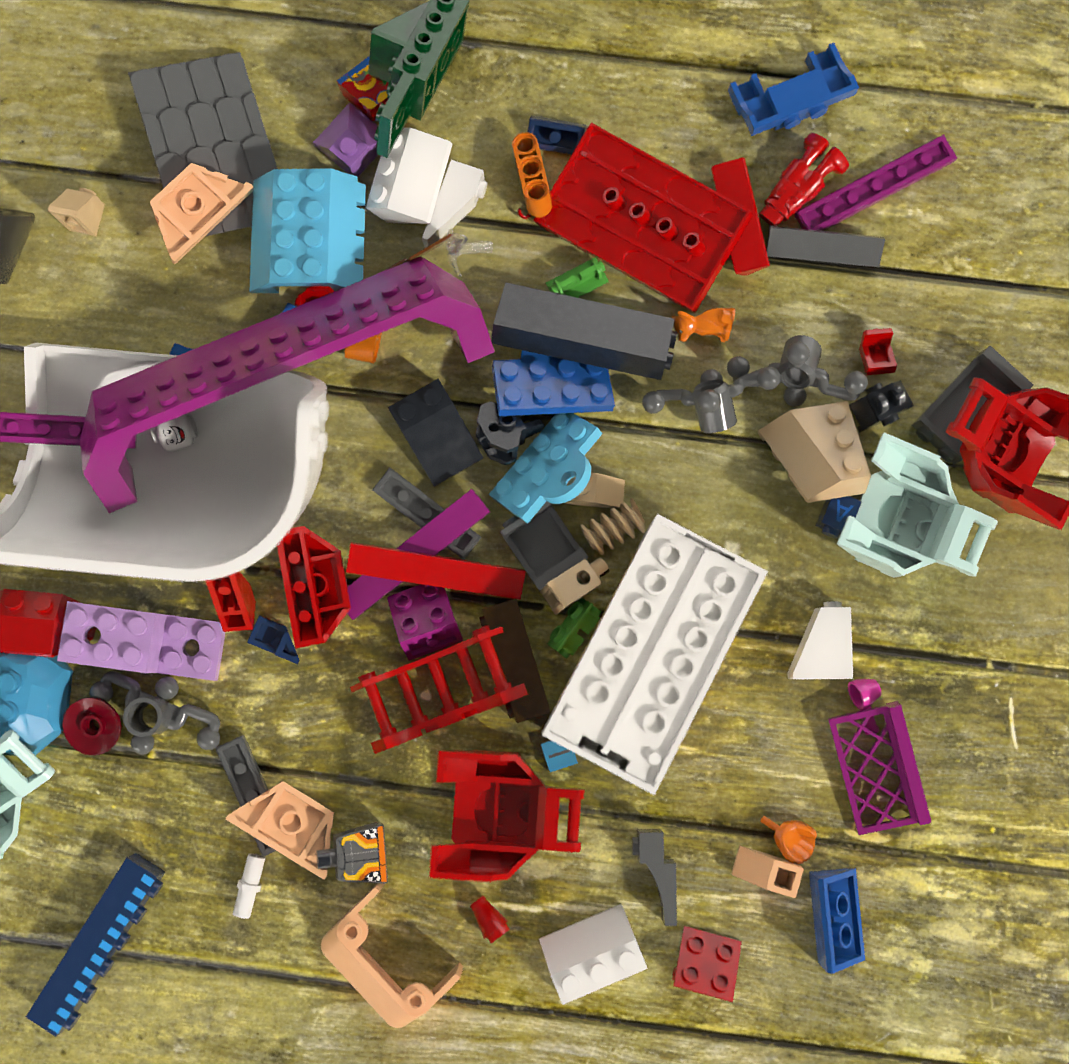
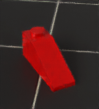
(233, 601)

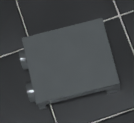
(542, 545)

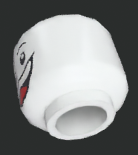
(175, 433)

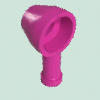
(863, 694)

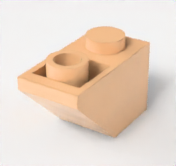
(767, 871)

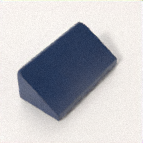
(556, 134)

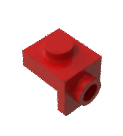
(877, 352)

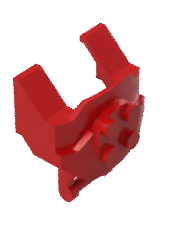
(1010, 445)
(499, 816)

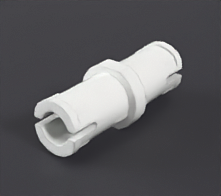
(248, 886)

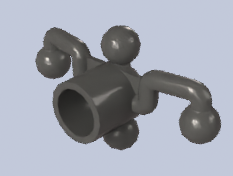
(801, 370)
(713, 397)
(169, 715)

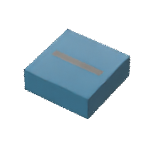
(557, 756)

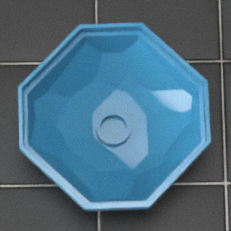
(33, 698)

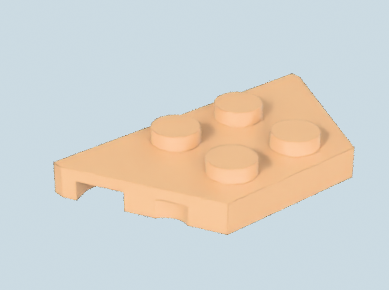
(194, 206)
(288, 824)

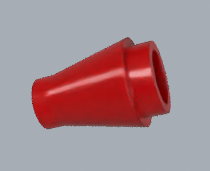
(489, 919)

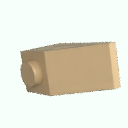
(78, 210)
(600, 492)

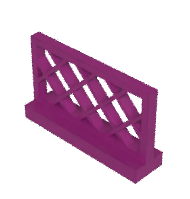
(905, 762)

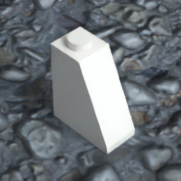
(825, 646)

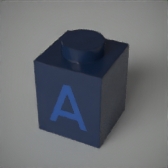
(836, 513)

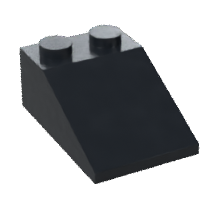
(436, 432)

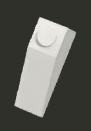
(455, 199)

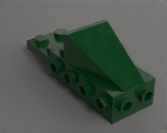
(413, 57)

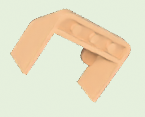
(396, 1006)

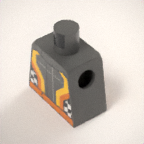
(357, 855)

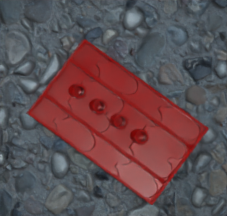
(644, 217)

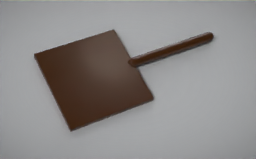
(422, 252)

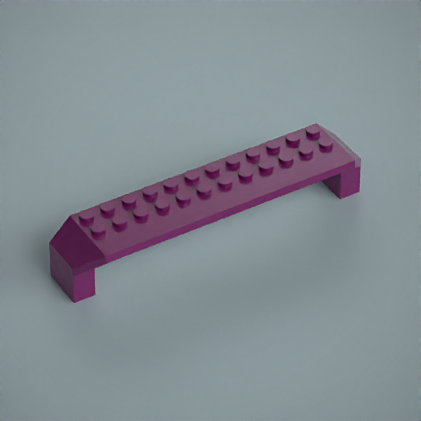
(263, 353)

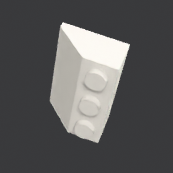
(409, 178)
(592, 954)

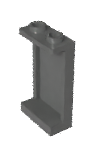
(935, 419)

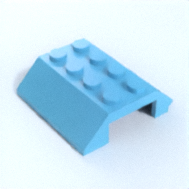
(306, 229)

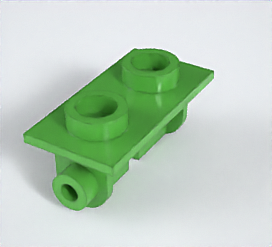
(580, 279)
(580, 616)

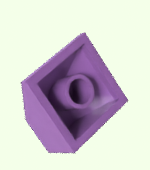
(349, 141)

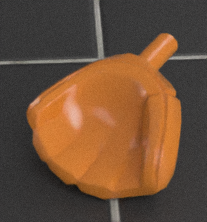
(793, 839)

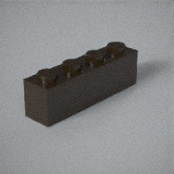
(516, 660)

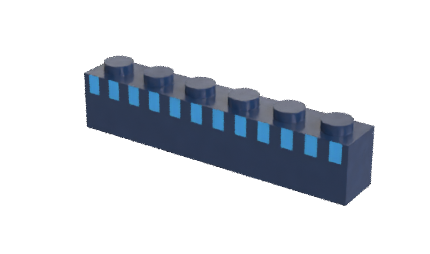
(96, 944)

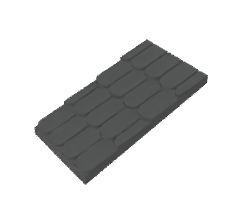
(207, 118)

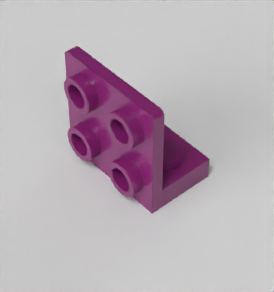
(423, 620)

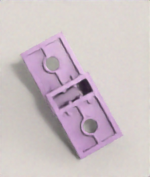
(141, 641)

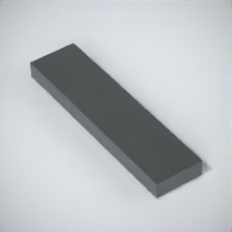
(825, 246)
(419, 508)
(243, 775)

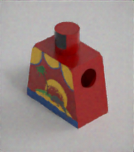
(363, 89)

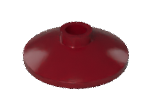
(82, 732)

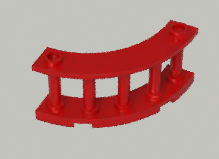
(451, 712)

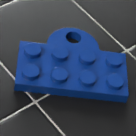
(550, 386)

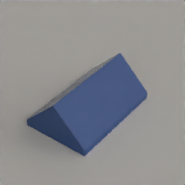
(837, 918)

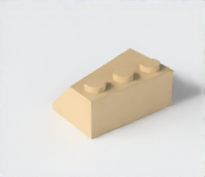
(819, 451)

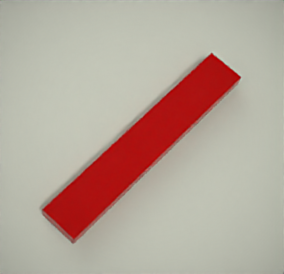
(435, 570)

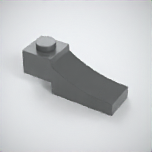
(650, 851)

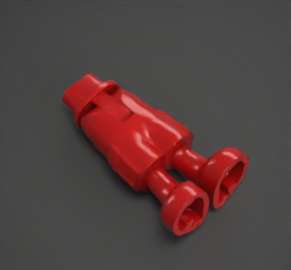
(800, 184)

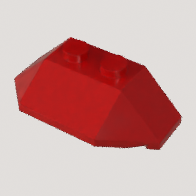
(313, 586)
(33, 622)

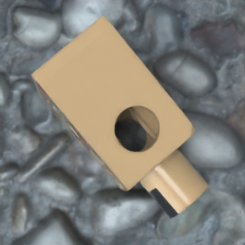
(565, 588)

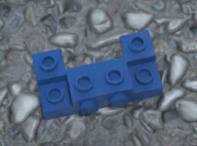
(796, 98)

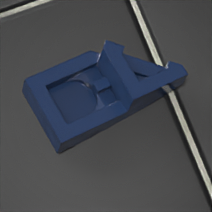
(273, 638)

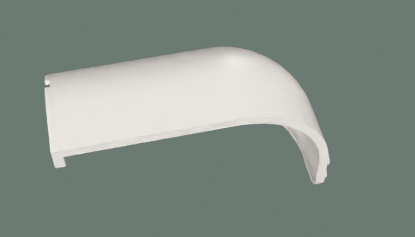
(196, 507)

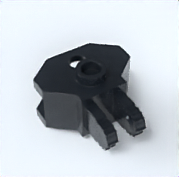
(881, 405)
(503, 434)

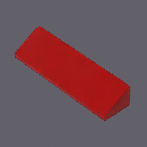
(733, 181)

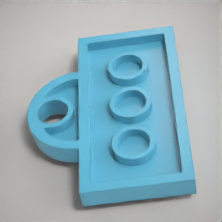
(547, 467)

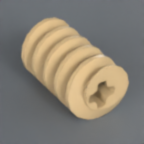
(614, 527)

